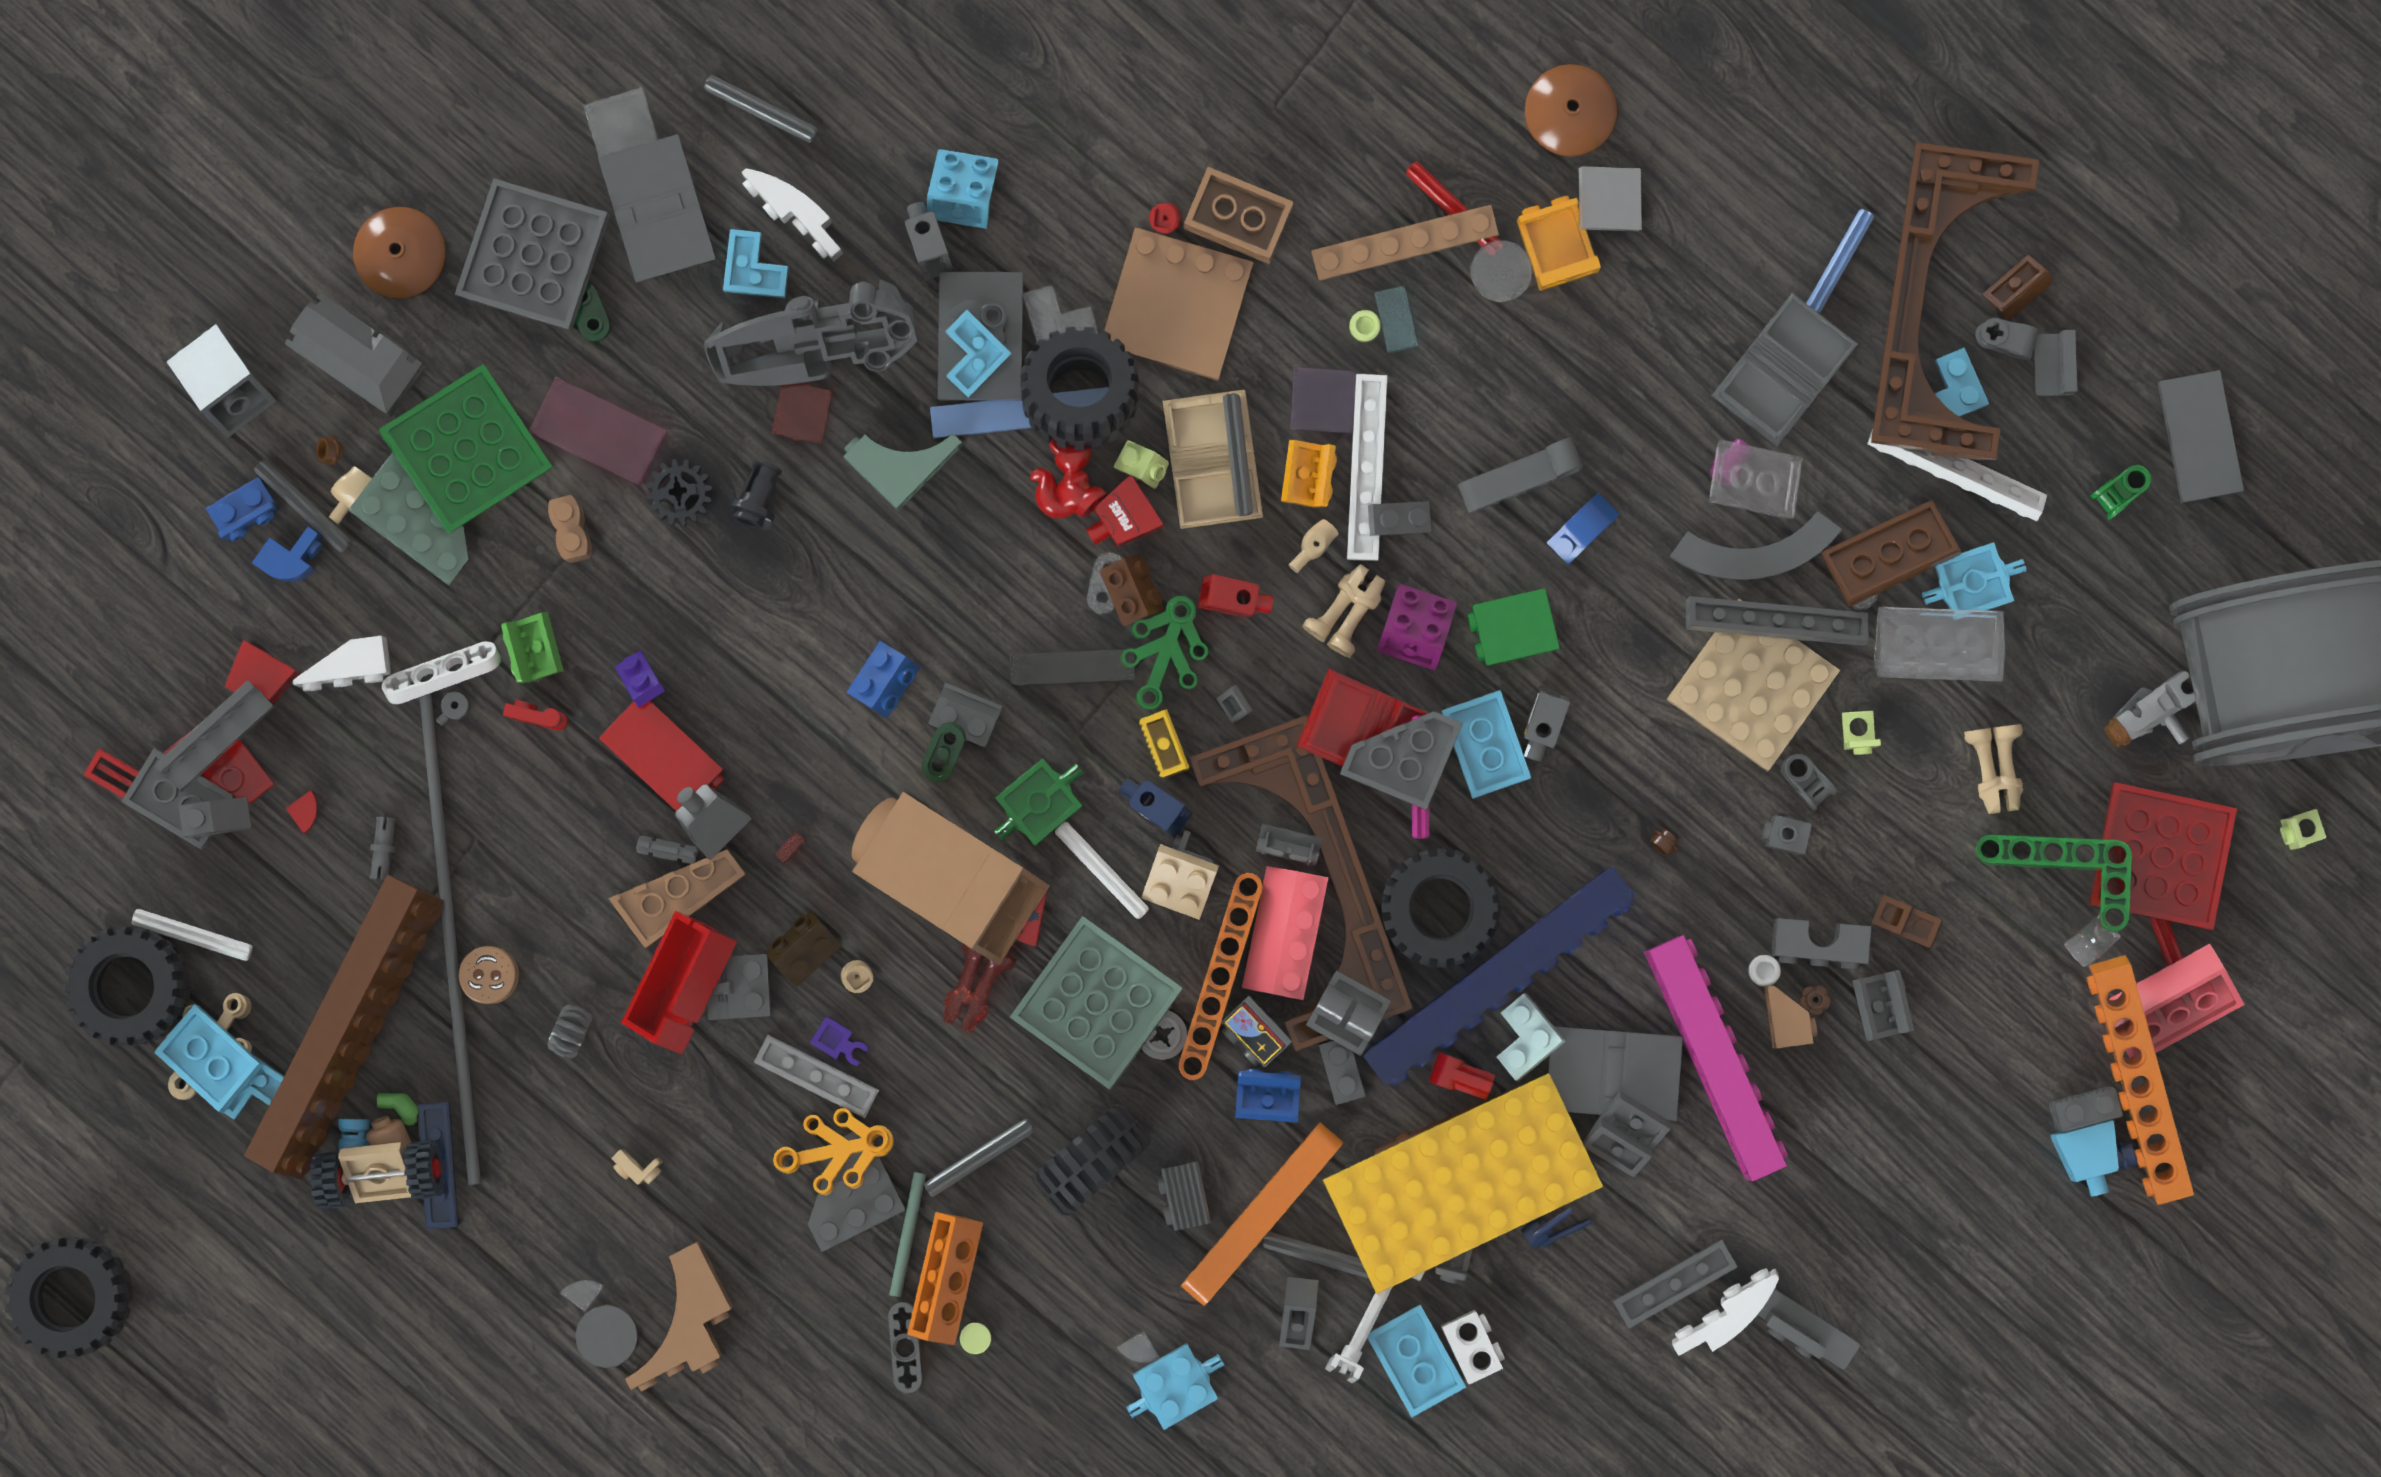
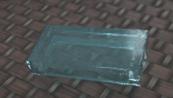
(1395, 319)

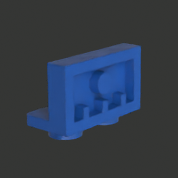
(242, 510)

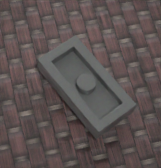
(1399, 518)
(1341, 1072)

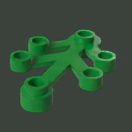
(1167, 647)

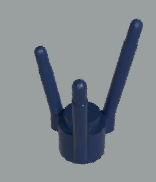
(1538, 1231)

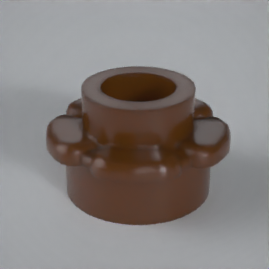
(329, 450)
(1663, 842)
(1807, 999)

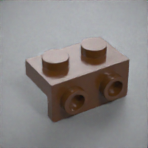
(1132, 589)

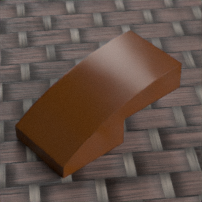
(1907, 921)

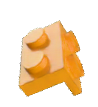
(1308, 474)

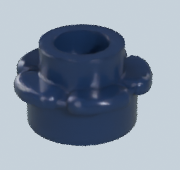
(2126, 1154)

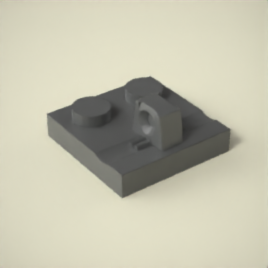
(742, 989)

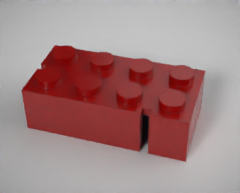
(678, 982)

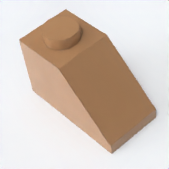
(1788, 1021)

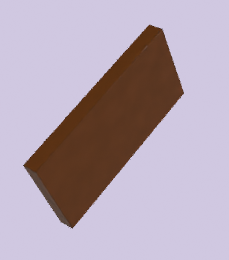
(1890, 553)

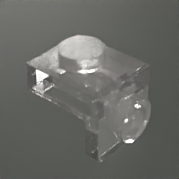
(2091, 942)

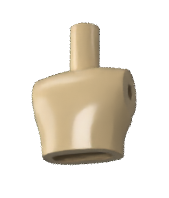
(347, 491)
(1314, 544)

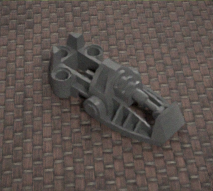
(813, 335)

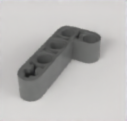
(1521, 476)

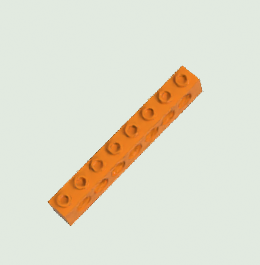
(2175, 1181)

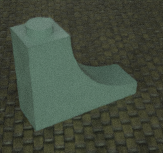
(898, 473)

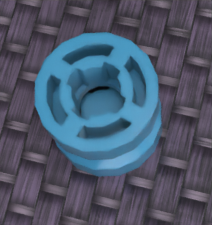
(353, 1125)

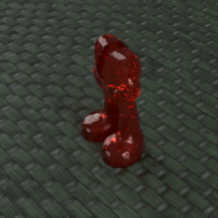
(977, 1000)

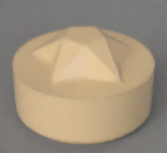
(856, 976)

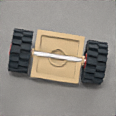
(377, 1173)

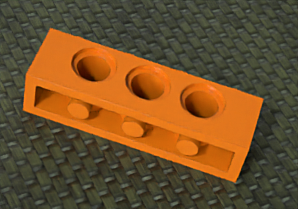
(945, 1278)

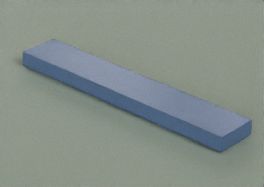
(997, 414)

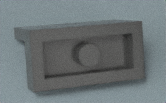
(2055, 364)

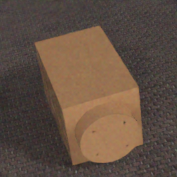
(946, 875)

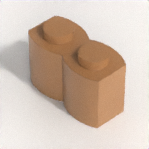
(569, 520)

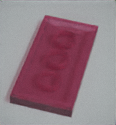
(597, 431)

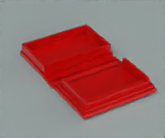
(1349, 714)

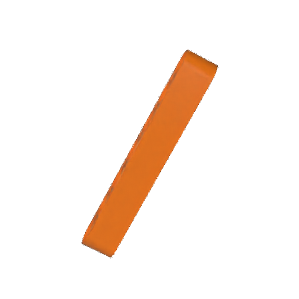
(1231, 964)
(1262, 1214)

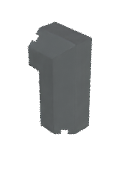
(354, 354)

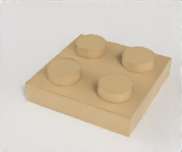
(1179, 881)

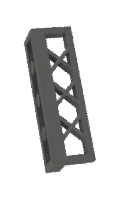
(214, 735)

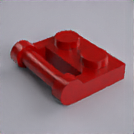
(528, 713)

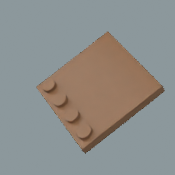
(1178, 303)

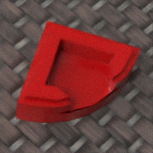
(304, 811)

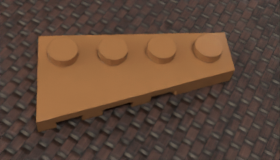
(652, 905)

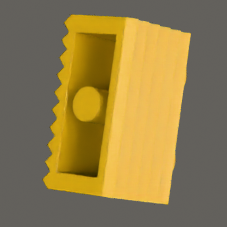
(1164, 744)

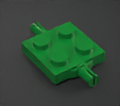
(1038, 802)

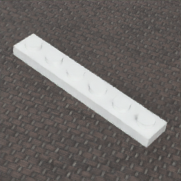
(1366, 464)
(1974, 478)

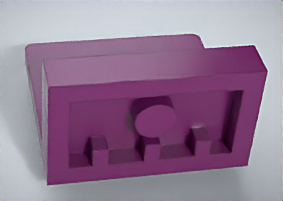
(1417, 627)

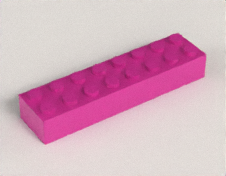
(1715, 1058)

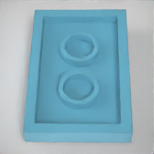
(1487, 745)
(208, 1058)
(1415, 1360)

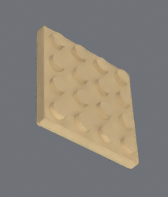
(1753, 691)

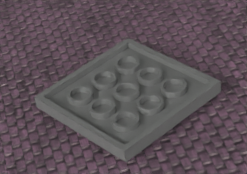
(532, 254)

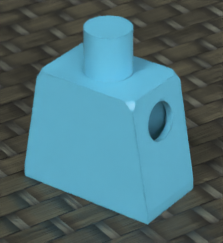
(2089, 1154)

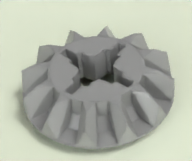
(1176, 1038)

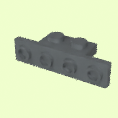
(1807, 1331)

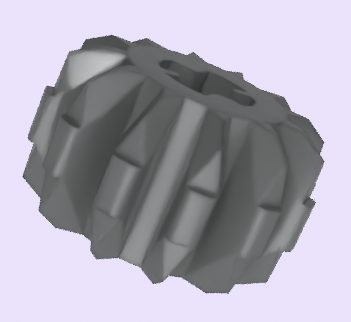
(569, 1031)

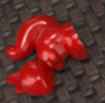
(1073, 491)

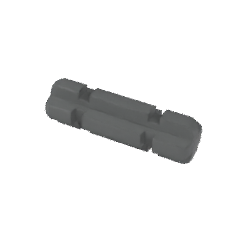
(666, 849)

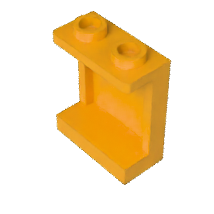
(1556, 244)

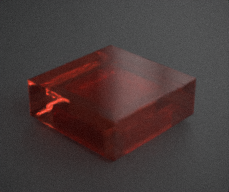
(790, 847)

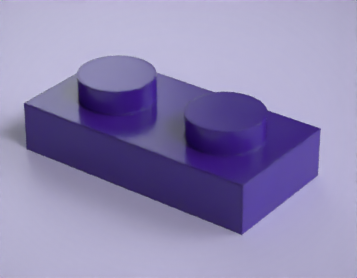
(639, 678)

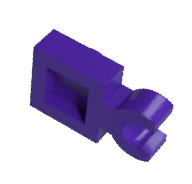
(834, 1039)

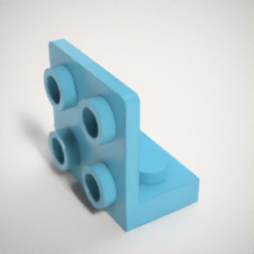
(962, 188)

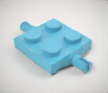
(1975, 580)
(1175, 1386)

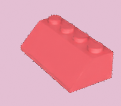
(1285, 932)
(2184, 998)

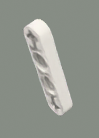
(442, 676)

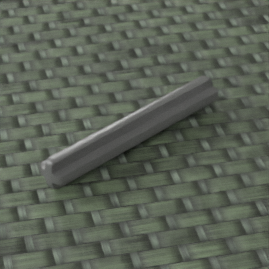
(760, 108)
(1237, 454)
(302, 505)
(979, 1157)
(1314, 1254)

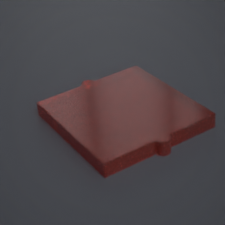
(802, 412)

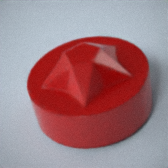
(1165, 218)

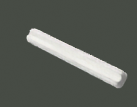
(1101, 870)
(192, 934)

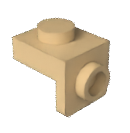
(628, 1167)

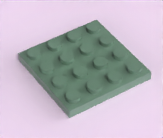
(1096, 1003)

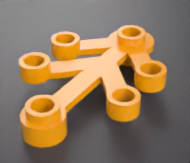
(839, 1150)

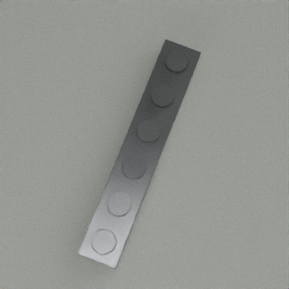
(1777, 621)

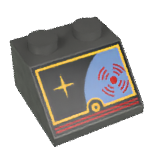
(1256, 1032)

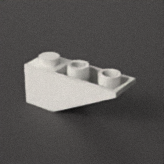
(354, 660)

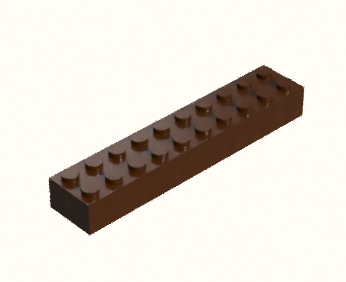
(344, 1028)

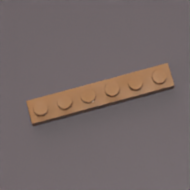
(1405, 243)

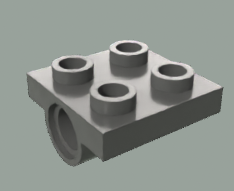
(1348, 1013)

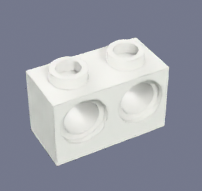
(1466, 1349)

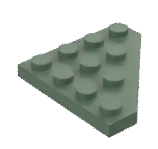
(403, 517)

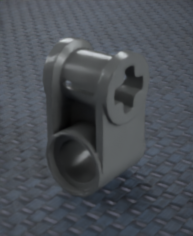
(2012, 338)
(1808, 782)

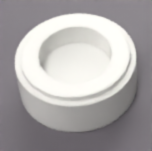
(1764, 970)

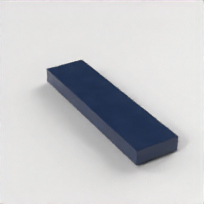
(436, 1125)

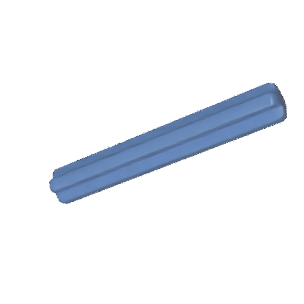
(1840, 260)

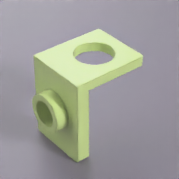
(1859, 744)
(2292, 834)

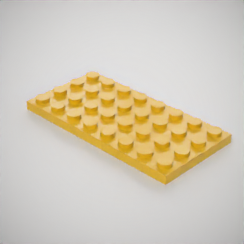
(1462, 1183)

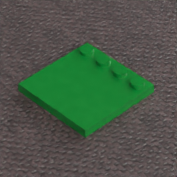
(465, 449)

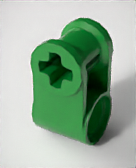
(2118, 494)

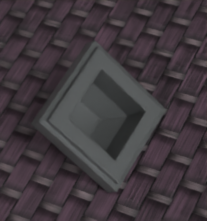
(1235, 703)

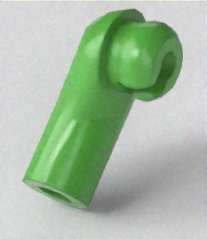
(402, 1104)

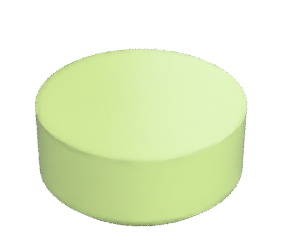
(1364, 326)
(975, 1338)

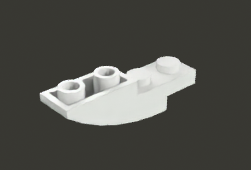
(785, 202)
(1740, 1308)

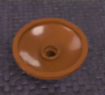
(1564, 130)
(413, 268)

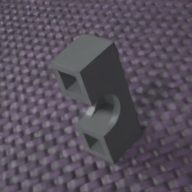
(1793, 942)

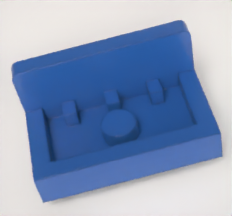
(883, 679)
(1268, 1095)

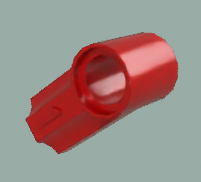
(1454, 1074)

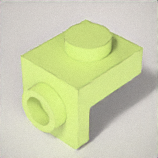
(1141, 464)

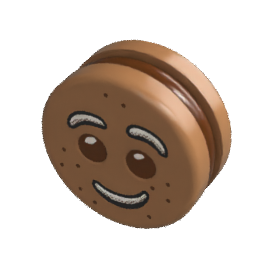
(489, 975)

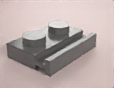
(968, 710)

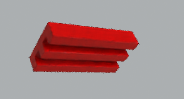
(95, 763)

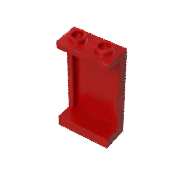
(661, 752)

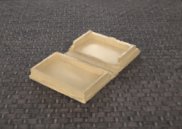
(1202, 460)

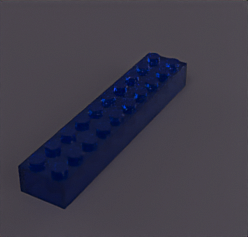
(1498, 975)

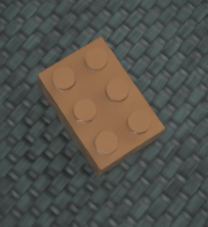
(1238, 215)

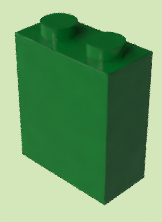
(1513, 628)

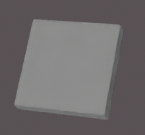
(1610, 199)

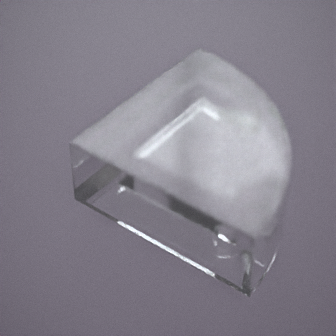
(582, 1293)
(1139, 1349)

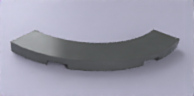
(1760, 561)

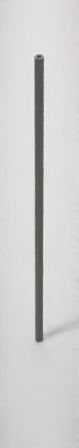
(450, 941)

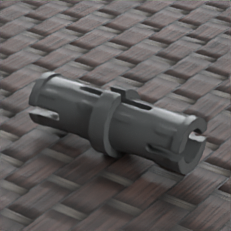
(382, 848)

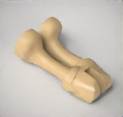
(1362, 601)
(2007, 780)

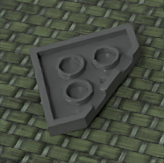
(1405, 759)
(850, 1210)

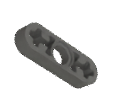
(900, 1371)

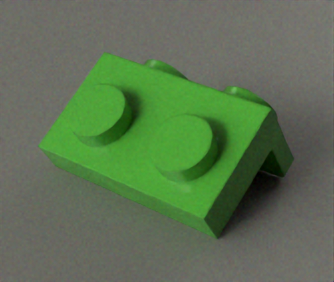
(532, 648)

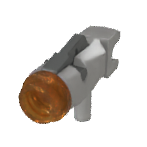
(2150, 709)

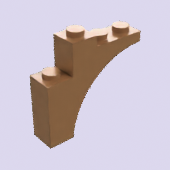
(689, 1337)

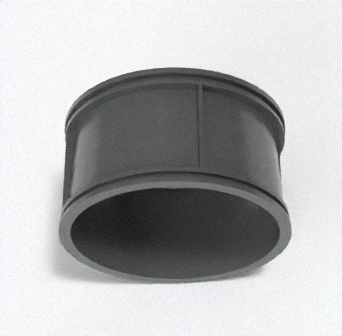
(2286, 665)

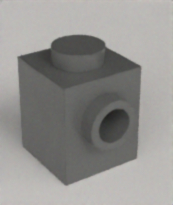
(1787, 834)

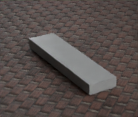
(816, 1076)

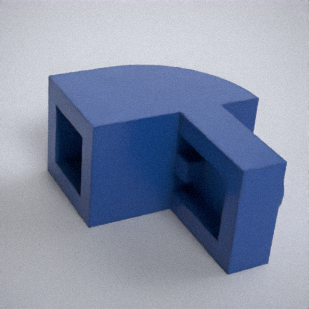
(1583, 528)
(287, 564)

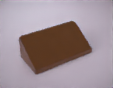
(2018, 287)

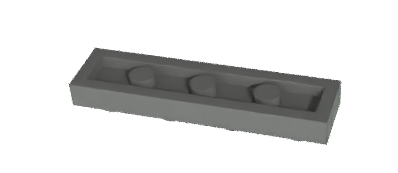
(1674, 1283)

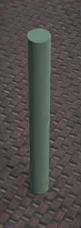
(907, 1234)

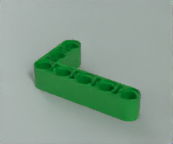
(2070, 861)

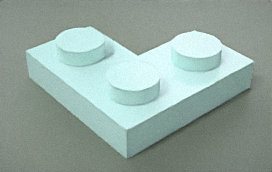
(1535, 1040)

